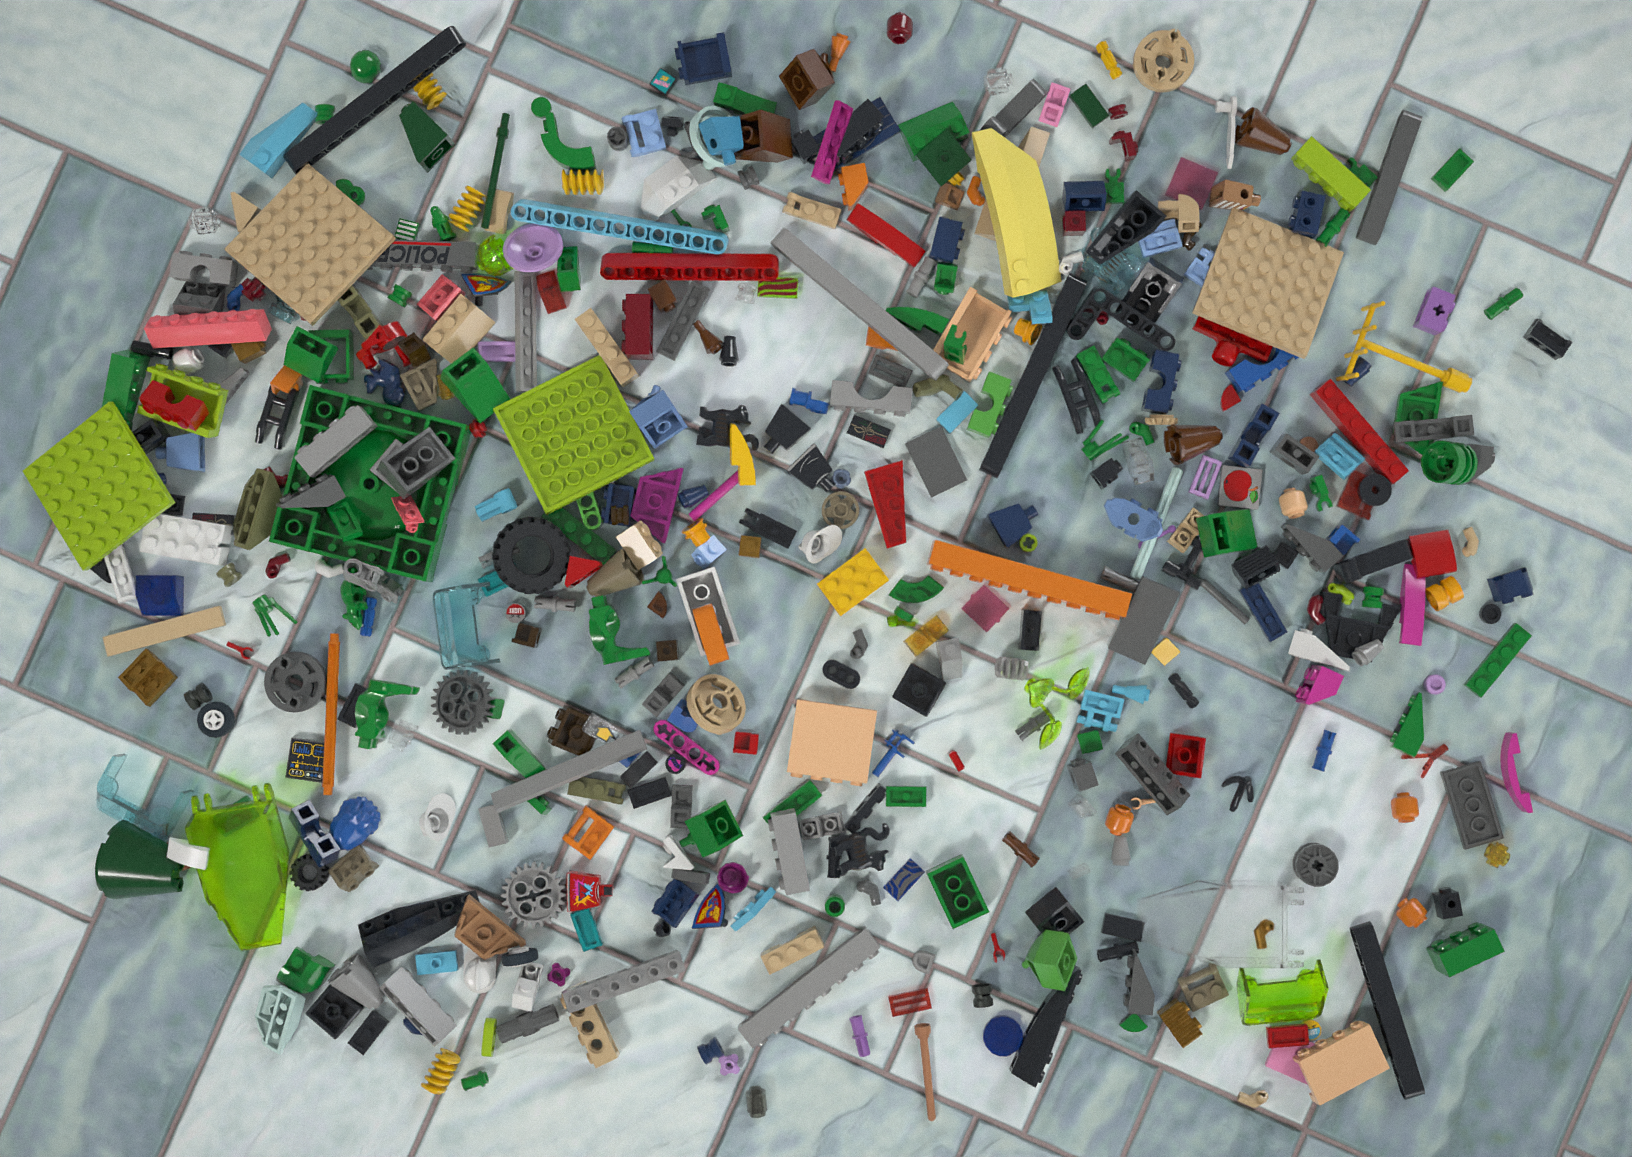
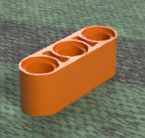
(710, 634)

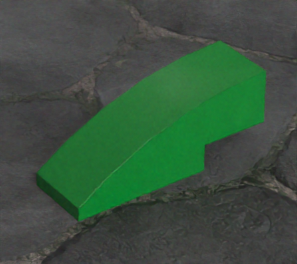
(918, 318)

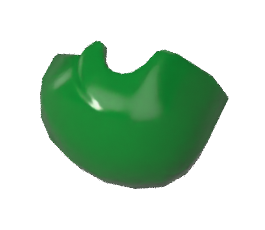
(365, 66)

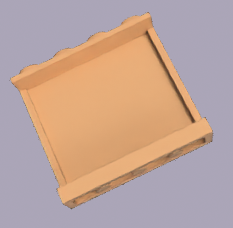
(831, 742)

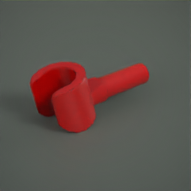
(240, 649)
(997, 950)

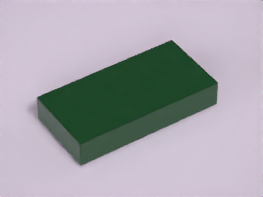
(1089, 106)

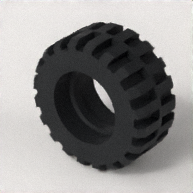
(543, 580)

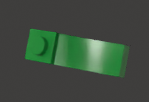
(739, 101)

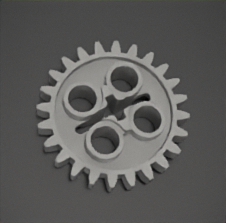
(528, 877)

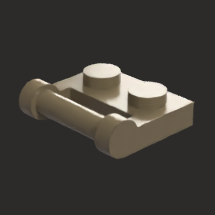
(1206, 992)

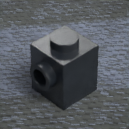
(1447, 903)

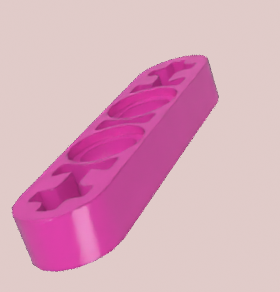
(688, 744)

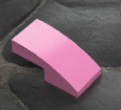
(1054, 104)

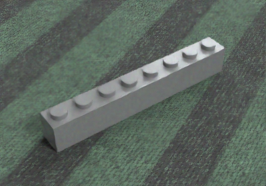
(808, 987)

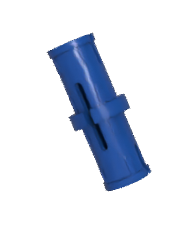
(1324, 750)

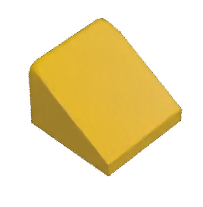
(1165, 651)

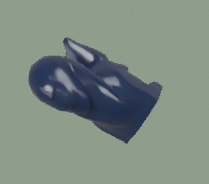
(389, 379)

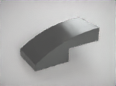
(663, 694)
(681, 805)

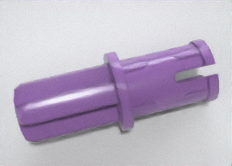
(860, 1035)

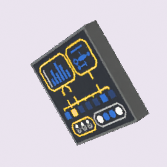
(305, 760)

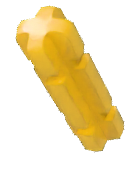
(1108, 60)

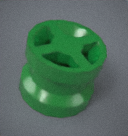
(324, 113)
(400, 295)

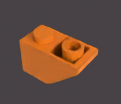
(855, 183)

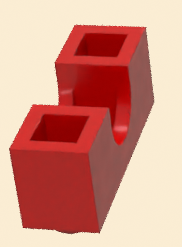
(187, 414)

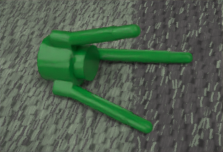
(1093, 450)
(663, 575)
(264, 607)

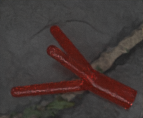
(1432, 756)

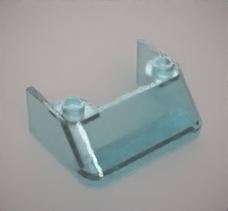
(458, 626)
(158, 822)

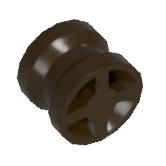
(620, 515)

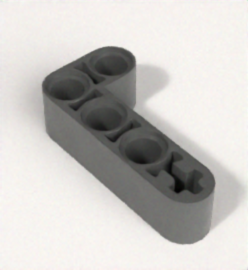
(1017, 109)

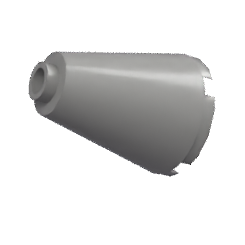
(357, 982)

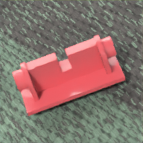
(408, 512)

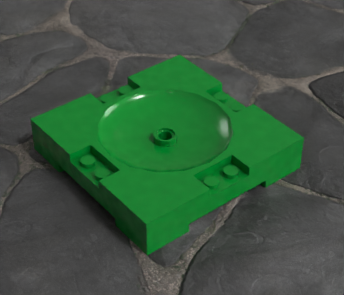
(384, 536)

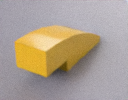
(741, 456)

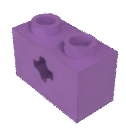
(1426, 318)

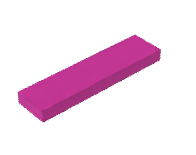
(831, 142)

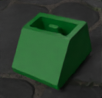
(309, 354)

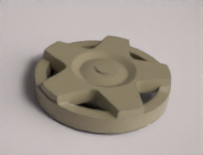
(840, 509)

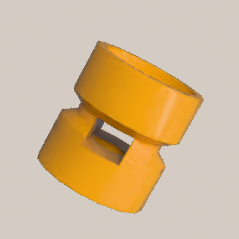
(1447, 591)

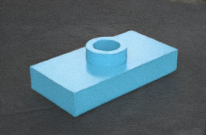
(436, 962)

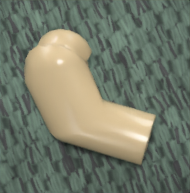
(1473, 542)
(1253, 1100)

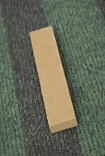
(164, 631)

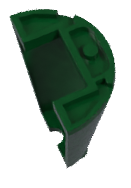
(135, 864)

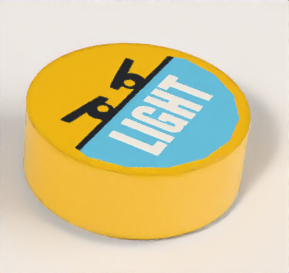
(1314, 1028)

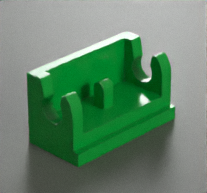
(954, 347)

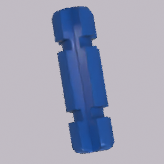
(368, 617)

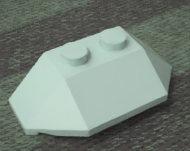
(278, 1015)

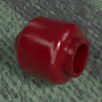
(899, 28)

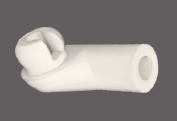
(1068, 262)
(326, 570)

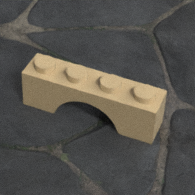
(606, 347)

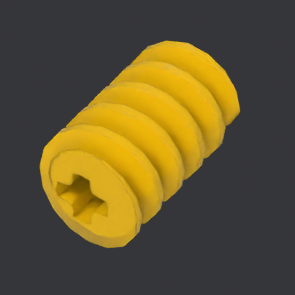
(429, 93)
(583, 182)
(467, 208)
(442, 1073)

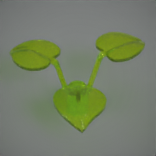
(1039, 690)

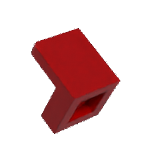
(746, 743)

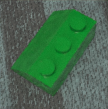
(925, 127)

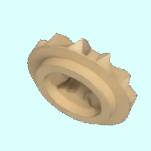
(1161, 420)

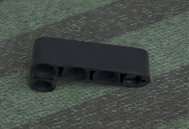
(1372, 561)

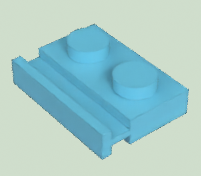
(1339, 456)

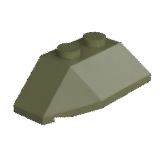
(256, 510)

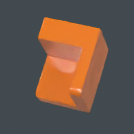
(286, 380)

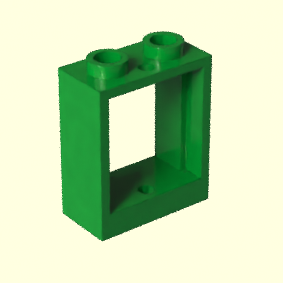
(339, 335)

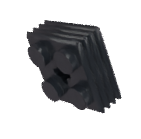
(914, 677)
(322, 1013)

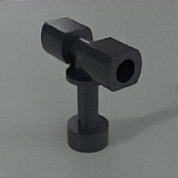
(1184, 570)

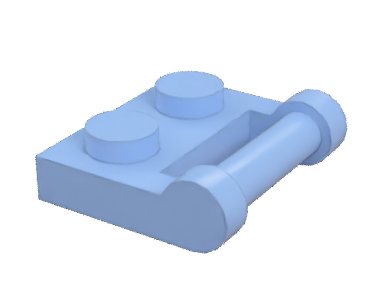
(650, 131)

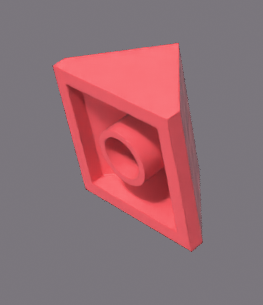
(440, 297)

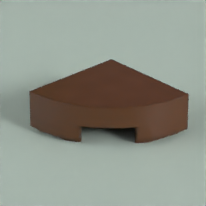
(658, 605)

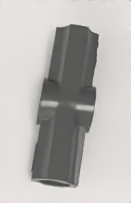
(527, 1023)

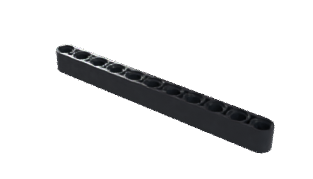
(375, 99)
(1033, 375)

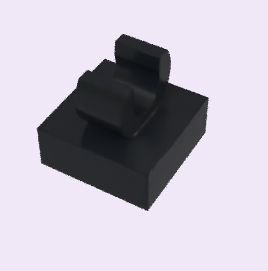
(672, 123)

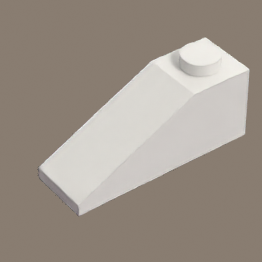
(1311, 648)

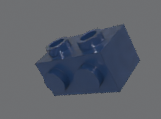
(1084, 196)
(1306, 214)
(946, 239)

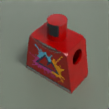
(585, 890)

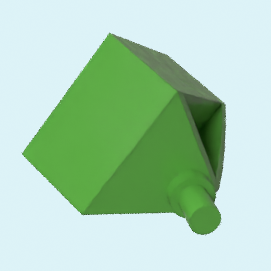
(1052, 959)

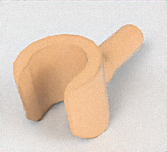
(1142, 802)

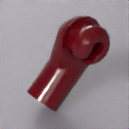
(274, 564)
(1313, 609)

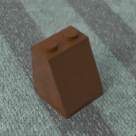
(765, 137)

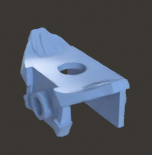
(1147, 528)

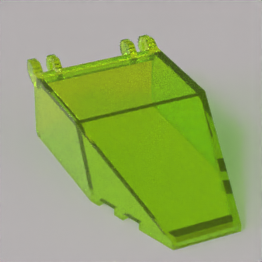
(244, 866)

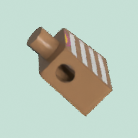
(1233, 195)

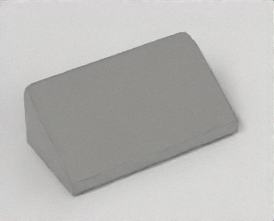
(493, 826)

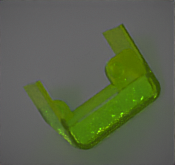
(1283, 999)

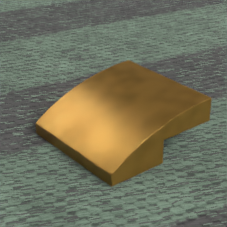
(147, 677)

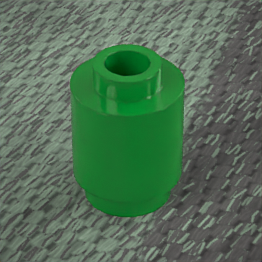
(834, 911)

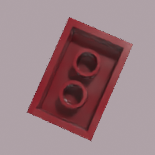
(638, 326)

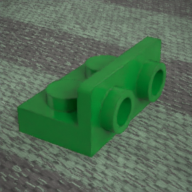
(1125, 359)

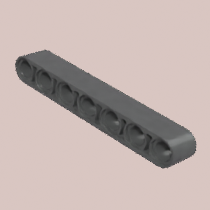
(1389, 177)

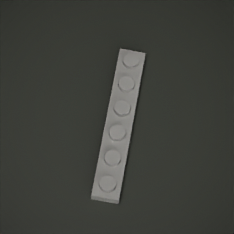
(525, 331)

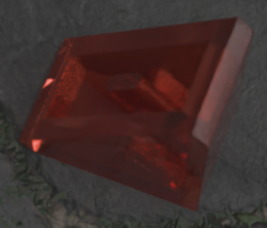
(550, 292)

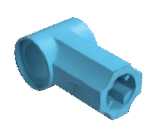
(500, 503)

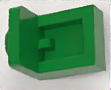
(945, 278)

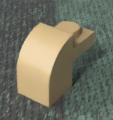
(1184, 210)

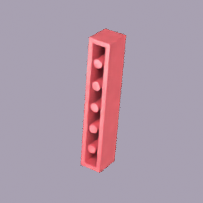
(208, 328)

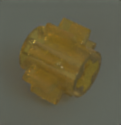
(1497, 855)

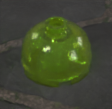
(491, 257)

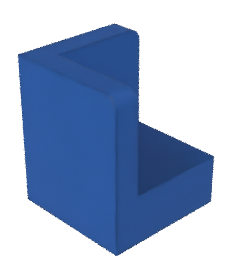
(1342, 538)

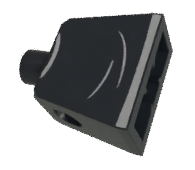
(812, 469)

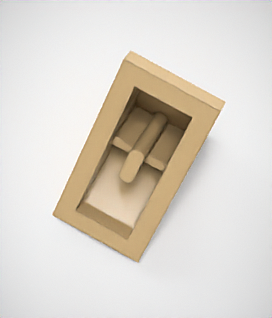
(243, 211)

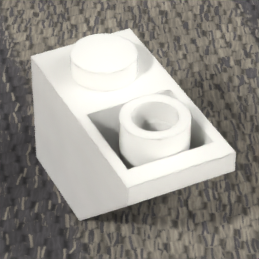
(527, 986)

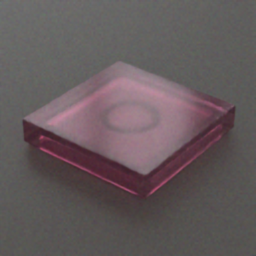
(1192, 181)

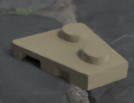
(422, 384)

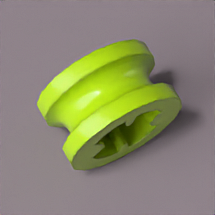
(1023, 539)

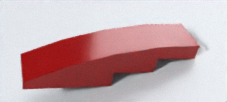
(885, 235)

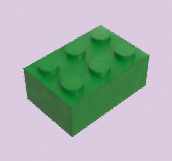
(957, 891)
(1465, 949)

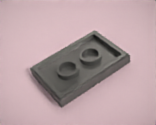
(936, 462)

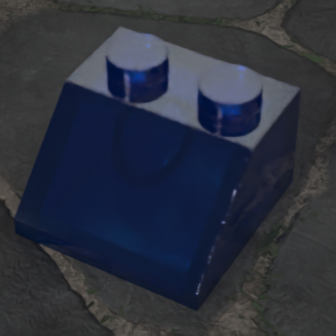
(160, 595)

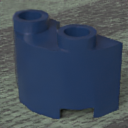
(1510, 585)

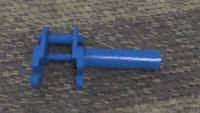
(891, 752)

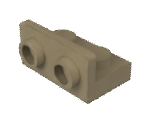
(353, 869)

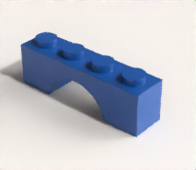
(1246, 373)

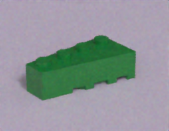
(125, 382)

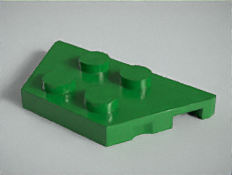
(1419, 405)

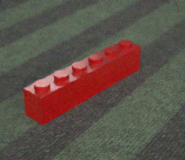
(1358, 431)

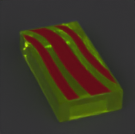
(778, 288)

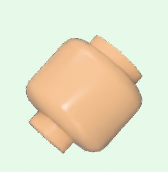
(1293, 503)

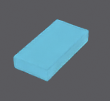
(956, 412)

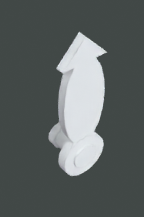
(1231, 108)

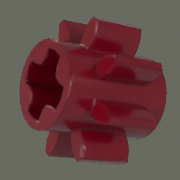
(253, 289)

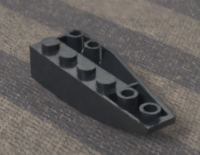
(410, 927)
(1042, 1033)

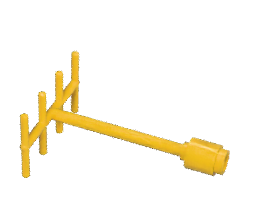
(1451, 377)

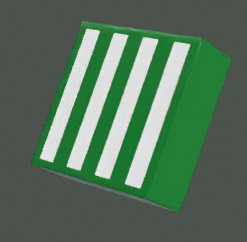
(406, 230)

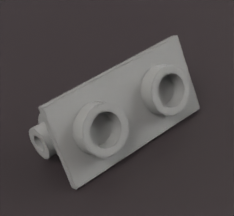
(390, 590)

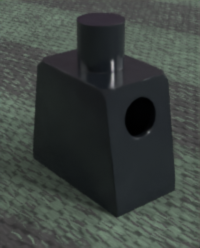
(785, 430)

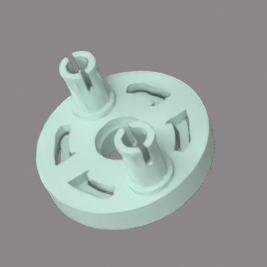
(697, 139)

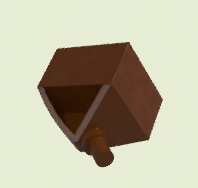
(807, 78)

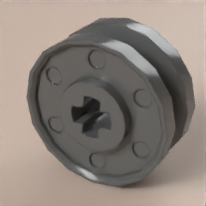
(1325, 871)

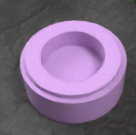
(1434, 684)

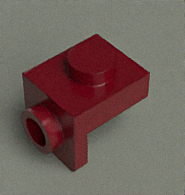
(1129, 146)

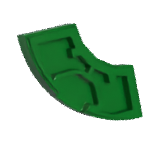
(916, 592)

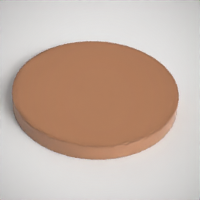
(1310, 443)

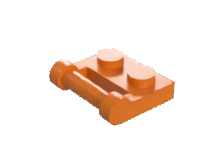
(593, 836)

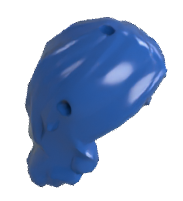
(354, 822)

